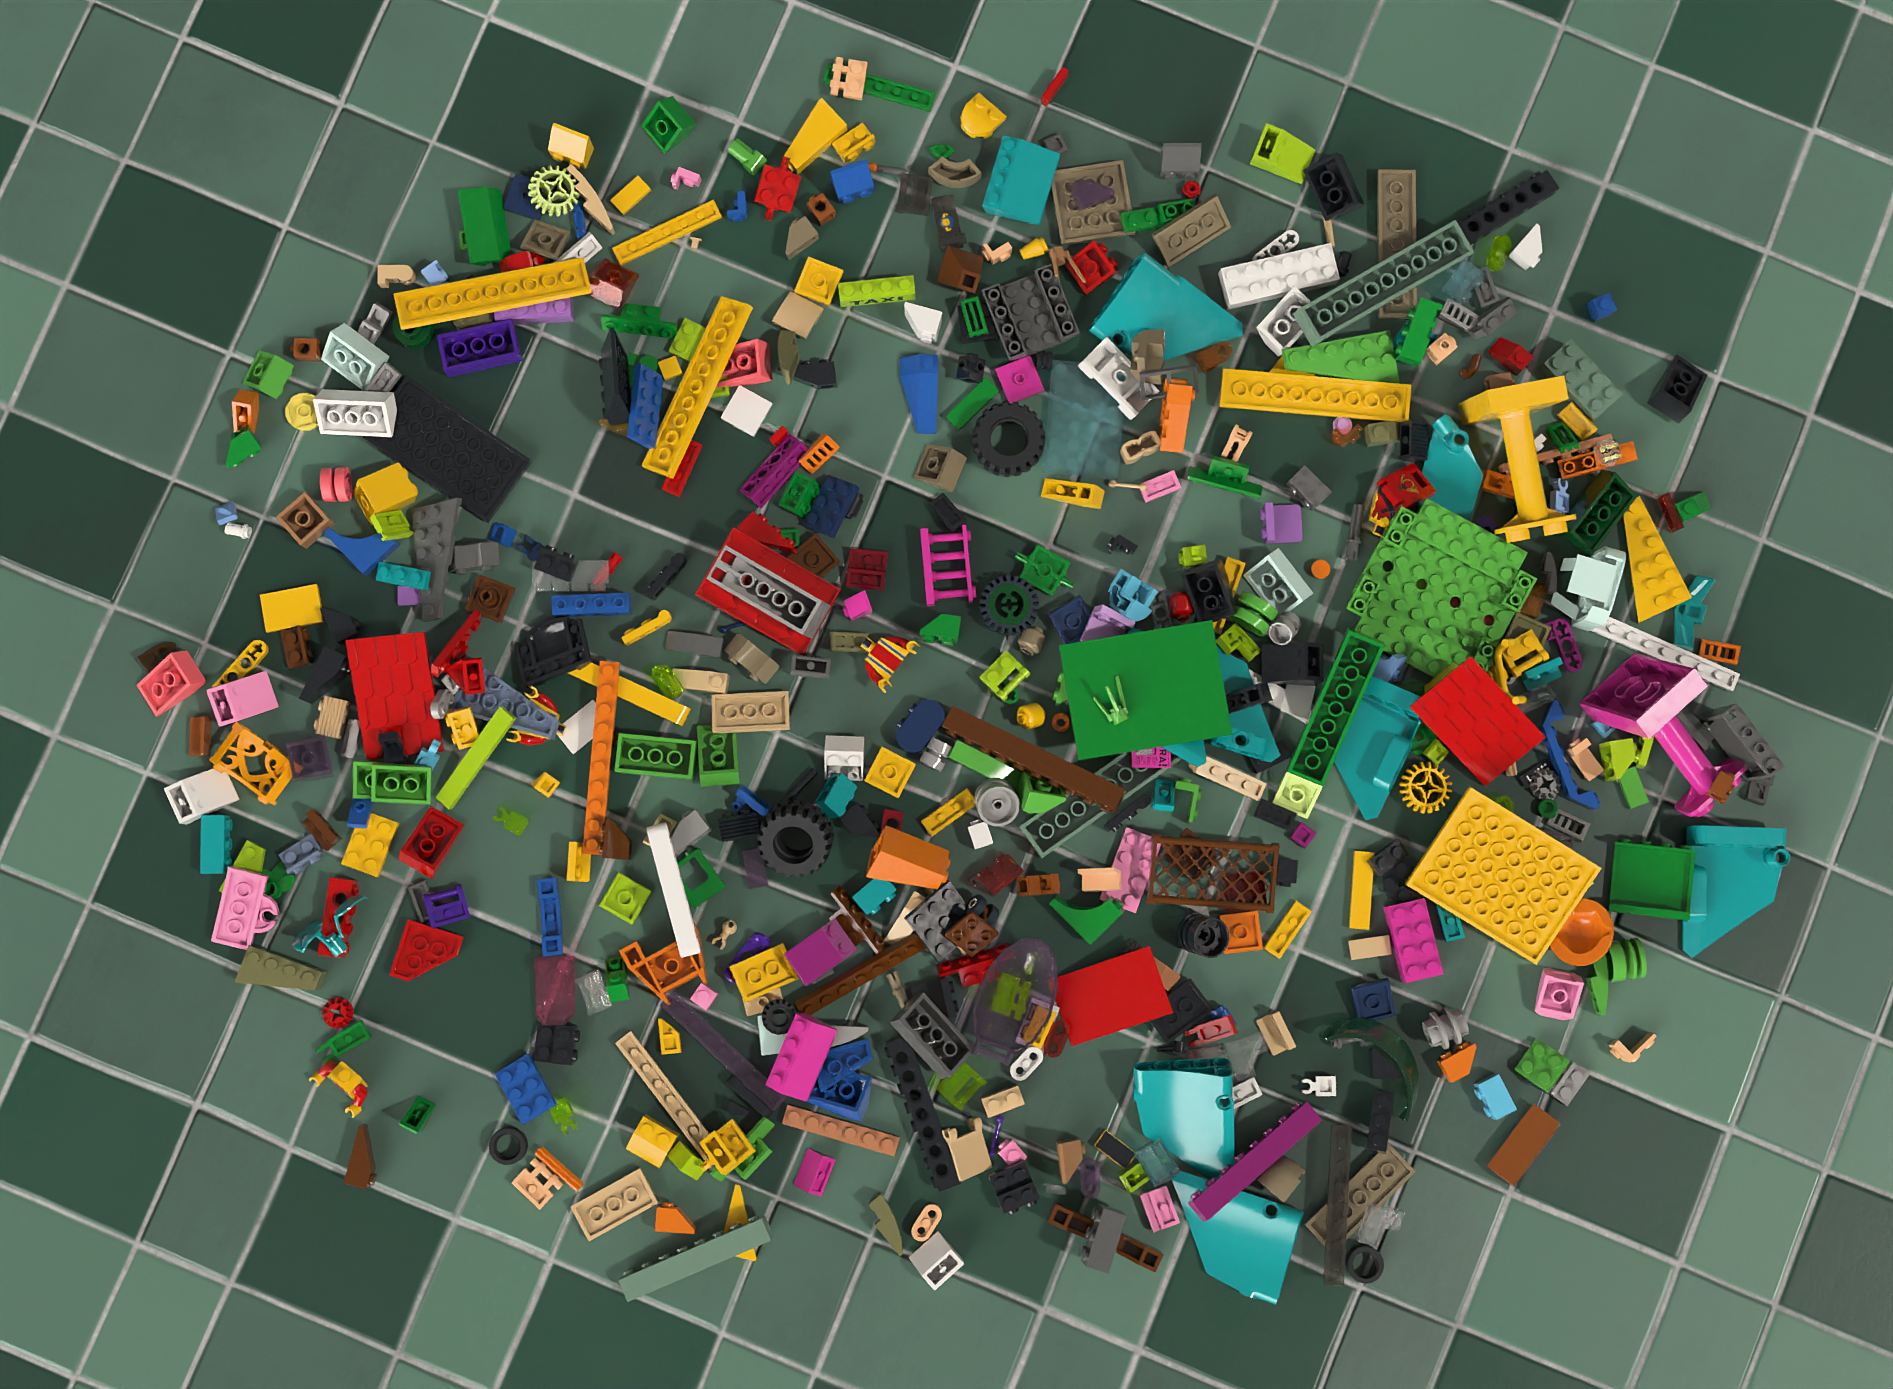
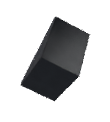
(1380, 1067)

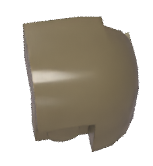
(1148, 354)
(1282, 1177)

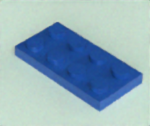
(645, 406)

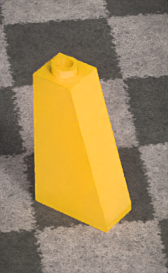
(815, 136)

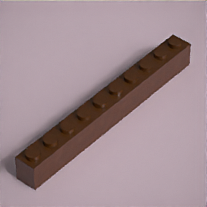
(1034, 760)

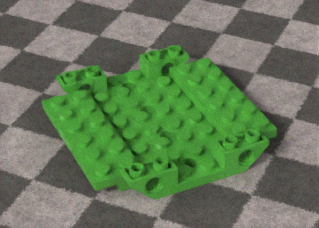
(1455, 562)

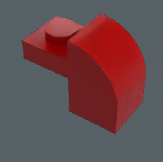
(520, 261)

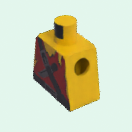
(1381, 512)

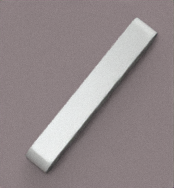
(673, 889)

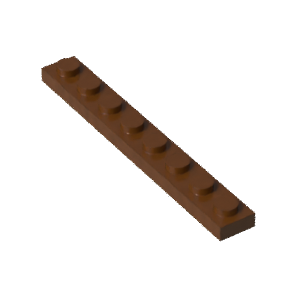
(860, 974)

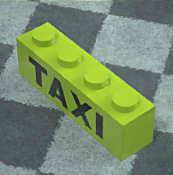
(877, 291)

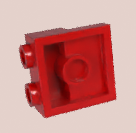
(1094, 266)

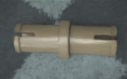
(898, 988)

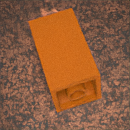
(907, 860)

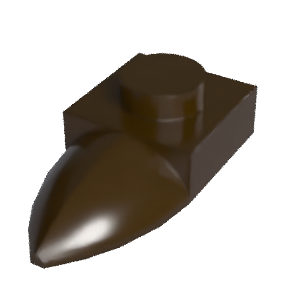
(155, 655)

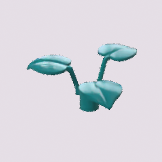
(332, 941)

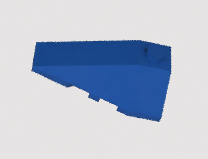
(846, 1097)

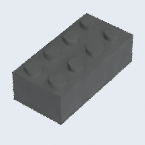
(932, 1035)

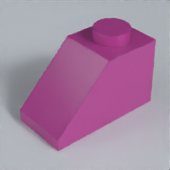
(857, 606)

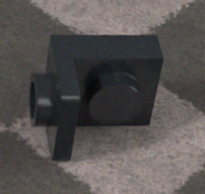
(1124, 545)

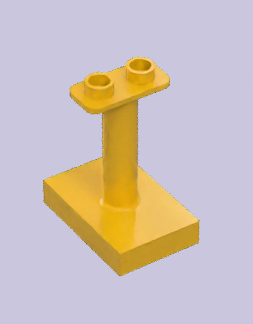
(1512, 407)

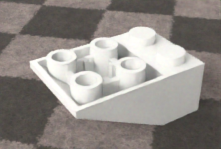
(201, 795)

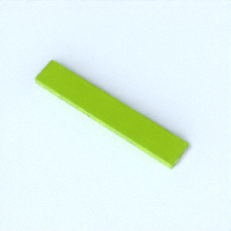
(475, 757)

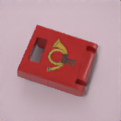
(1404, 488)

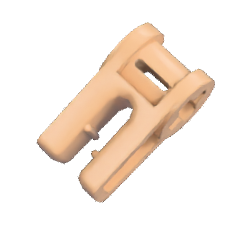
(1237, 436)

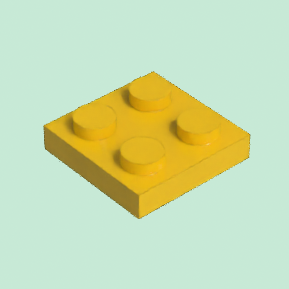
(818, 281)
(890, 772)

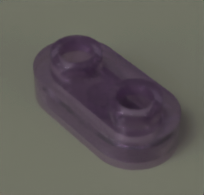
(1090, 1177)

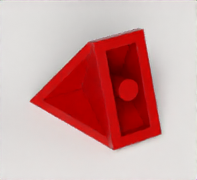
(468, 675)

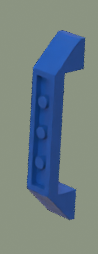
(1586, 799)

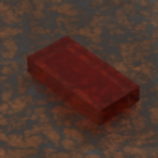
(1670, 512)

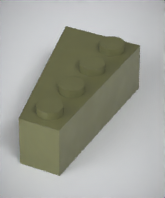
(276, 970)

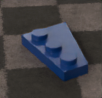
(843, 1061)

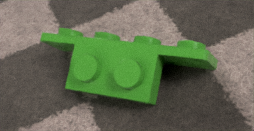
(762, 1151)

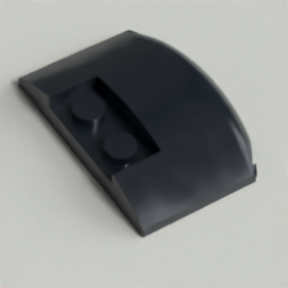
(552, 651)

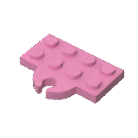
(243, 908)

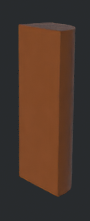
(1523, 1145)

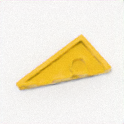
(736, 1214)

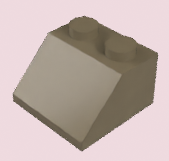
(940, 467)

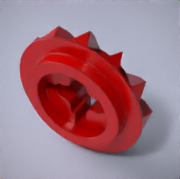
(346, 1010)

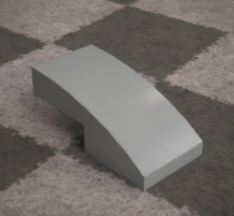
(375, 322)

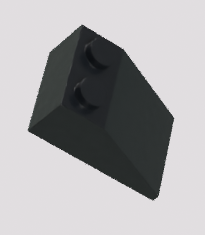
(1677, 389)
(1209, 591)
(327, 673)

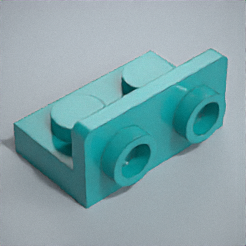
(1542, 674)

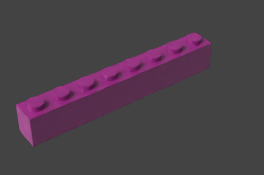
(1254, 1161)

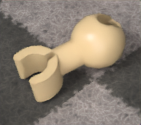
(728, 930)

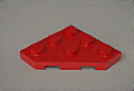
(423, 950)

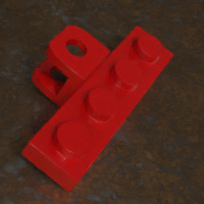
(457, 646)

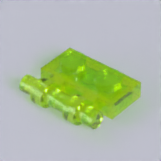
(1005, 994)

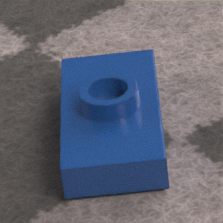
(359, 813)

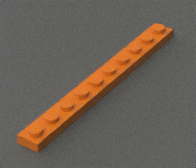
(601, 756)

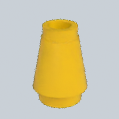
(1034, 248)

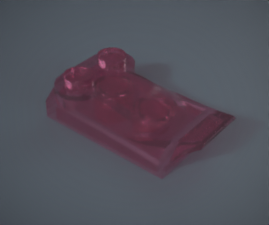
(555, 989)

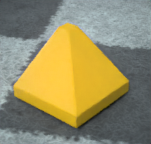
(545, 784)

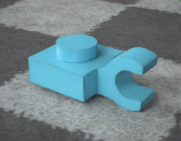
(428, 757)

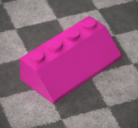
(801, 1056)

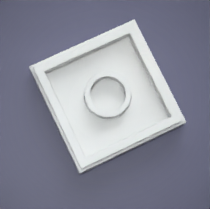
(746, 411)

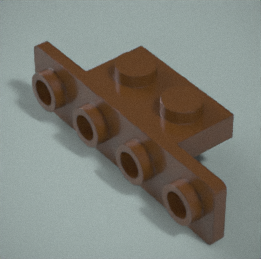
(854, 922)

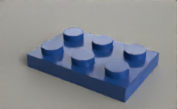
(525, 1089)

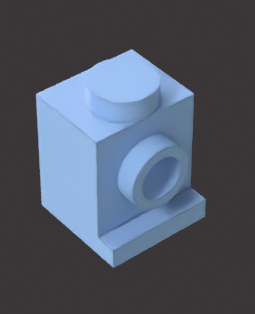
(435, 274)

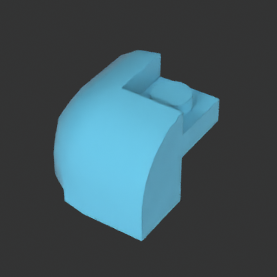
(1131, 596)

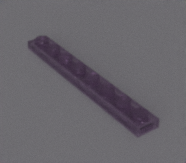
(722, 1050)

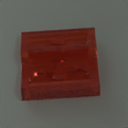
(1241, 885)

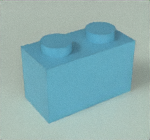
(1495, 1096)

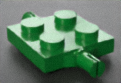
(1045, 570)

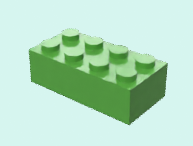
(656, 756)

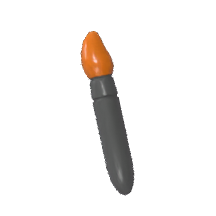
(887, 169)

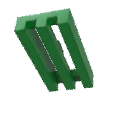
(977, 332)
(1553, 432)

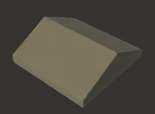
(545, 240)

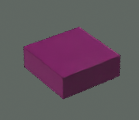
(1302, 835)

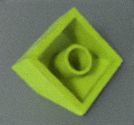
(1617, 757)

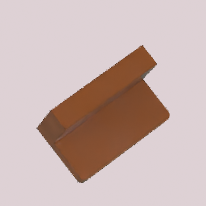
(200, 736)

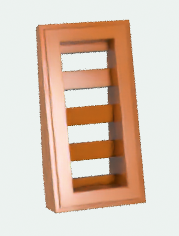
(833, 447)
(1736, 650)

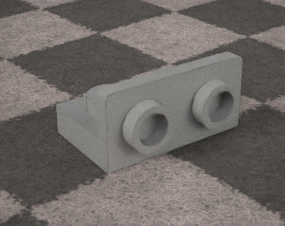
(1568, 1083)

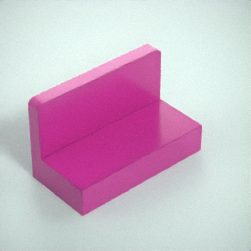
(814, 1172)

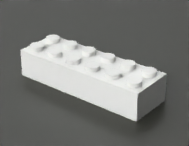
(1277, 275)

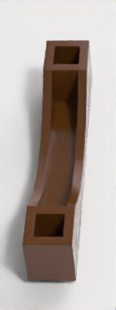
(1127, 1246)

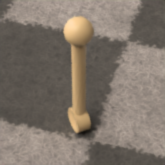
(1112, 483)

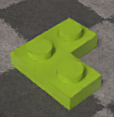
(1237, 638)

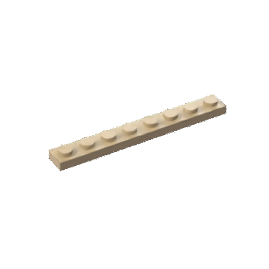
(664, 1090)

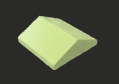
(1297, 794)

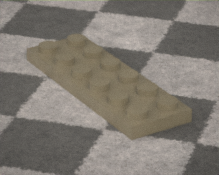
(1370, 1184)

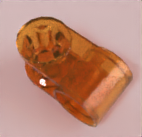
(1211, 358)

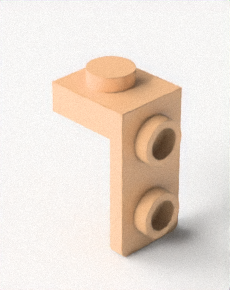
(1584, 758)
(1622, 1052)

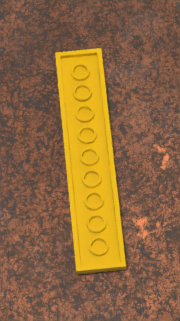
(492, 293)
(697, 386)
(1314, 395)

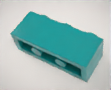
(215, 844)

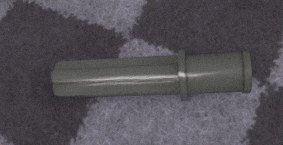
(1354, 532)

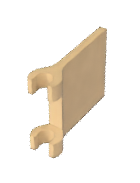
(968, 1150)

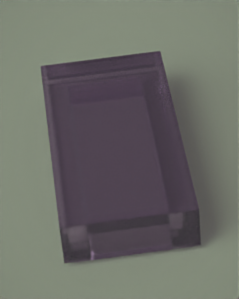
(755, 868)

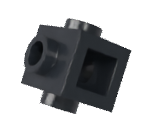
(970, 368)

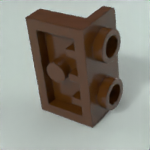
(297, 647)
(321, 829)

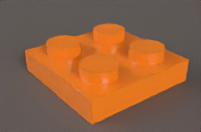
(1243, 932)

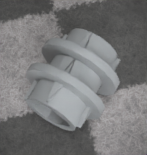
(1445, 1027)

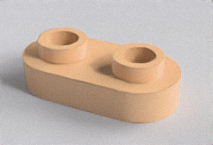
(927, 1222)

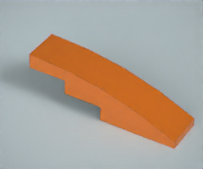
(1497, 484)

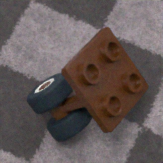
(975, 928)

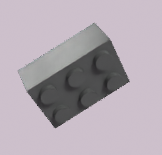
(1102, 1238)

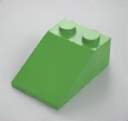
(717, 757)

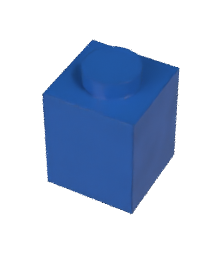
(1601, 307)

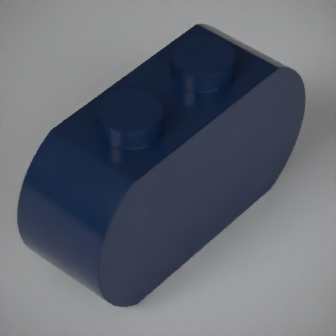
(920, 726)

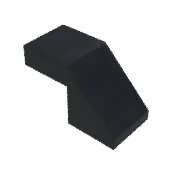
(393, 748)

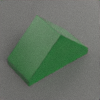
(417, 1115)

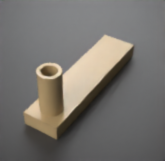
(1230, 778)

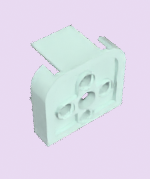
(1596, 583)

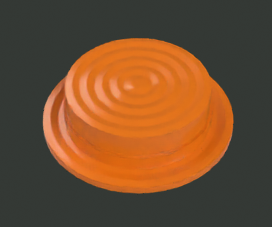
(1584, 935)

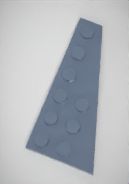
(498, 693)

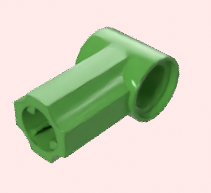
(750, 159)

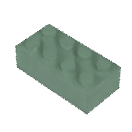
(1584, 380)

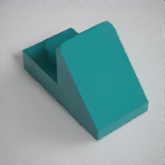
(1163, 795)

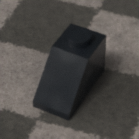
(341, 625)

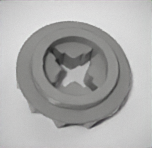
(1543, 793)

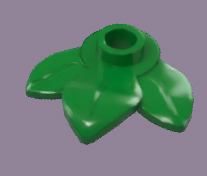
(279, 880)

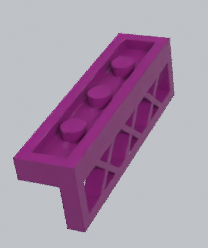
(776, 473)

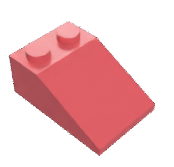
(748, 364)
(171, 682)

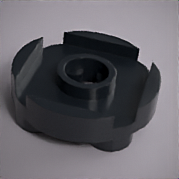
(1390, 882)

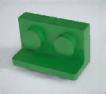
(799, 495)

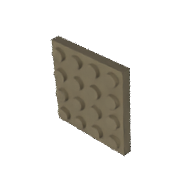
(1097, 221)

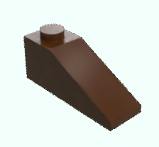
(361, 1164)

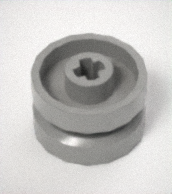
(996, 802)

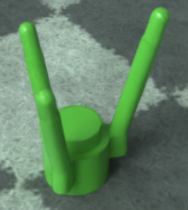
(1117, 713)

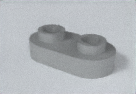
(441, 703)

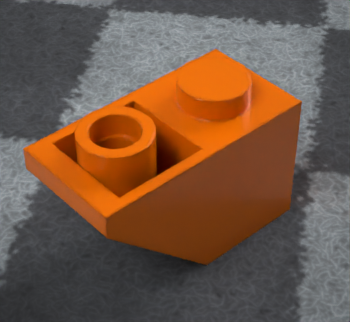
(1458, 1063)

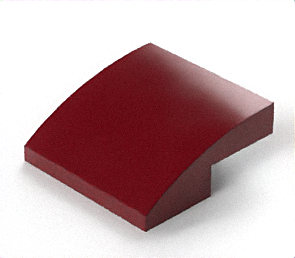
(866, 568)

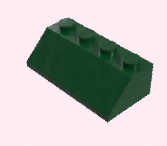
(1598, 511)

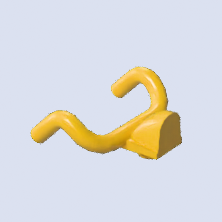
(1500, 674)

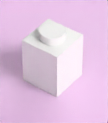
(980, 834)

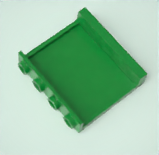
(1652, 880)

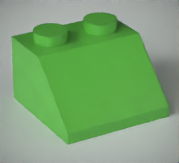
(268, 374)
(1038, 795)

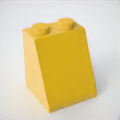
(385, 491)

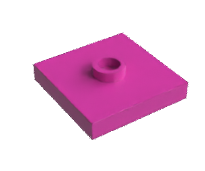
(1019, 380)

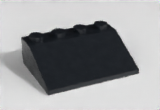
(615, 380)

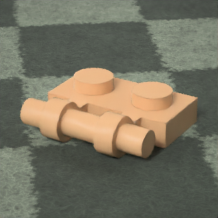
(855, 78)
(533, 1188)

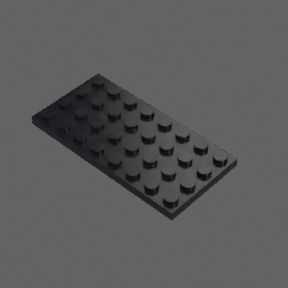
(451, 451)

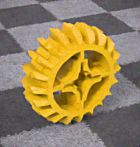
(1442, 790)

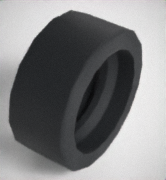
(493, 1145)
(1378, 1259)

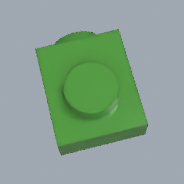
(1187, 786)

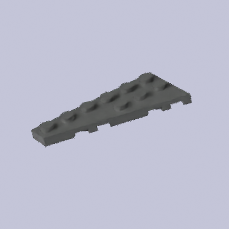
(434, 552)

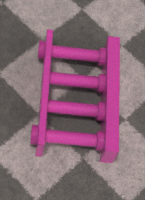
(931, 576)

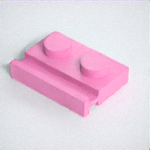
(1159, 1208)

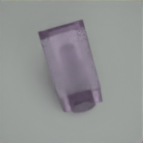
(1090, 193)

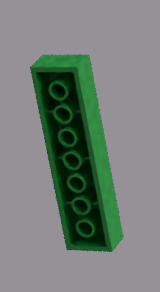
(1335, 706)

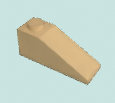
(703, 680)
(901, 928)

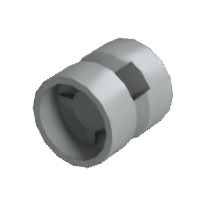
(1284, 628)
(936, 754)

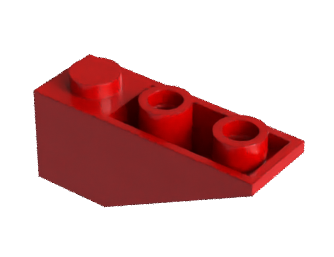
(758, 529)

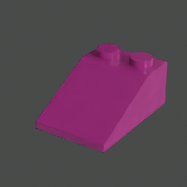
(820, 952)

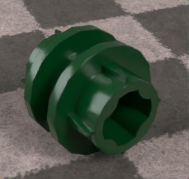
(418, 339)

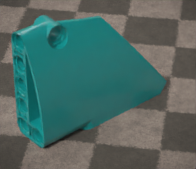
(1377, 744)

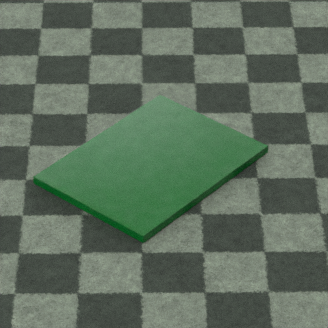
(1167, 683)

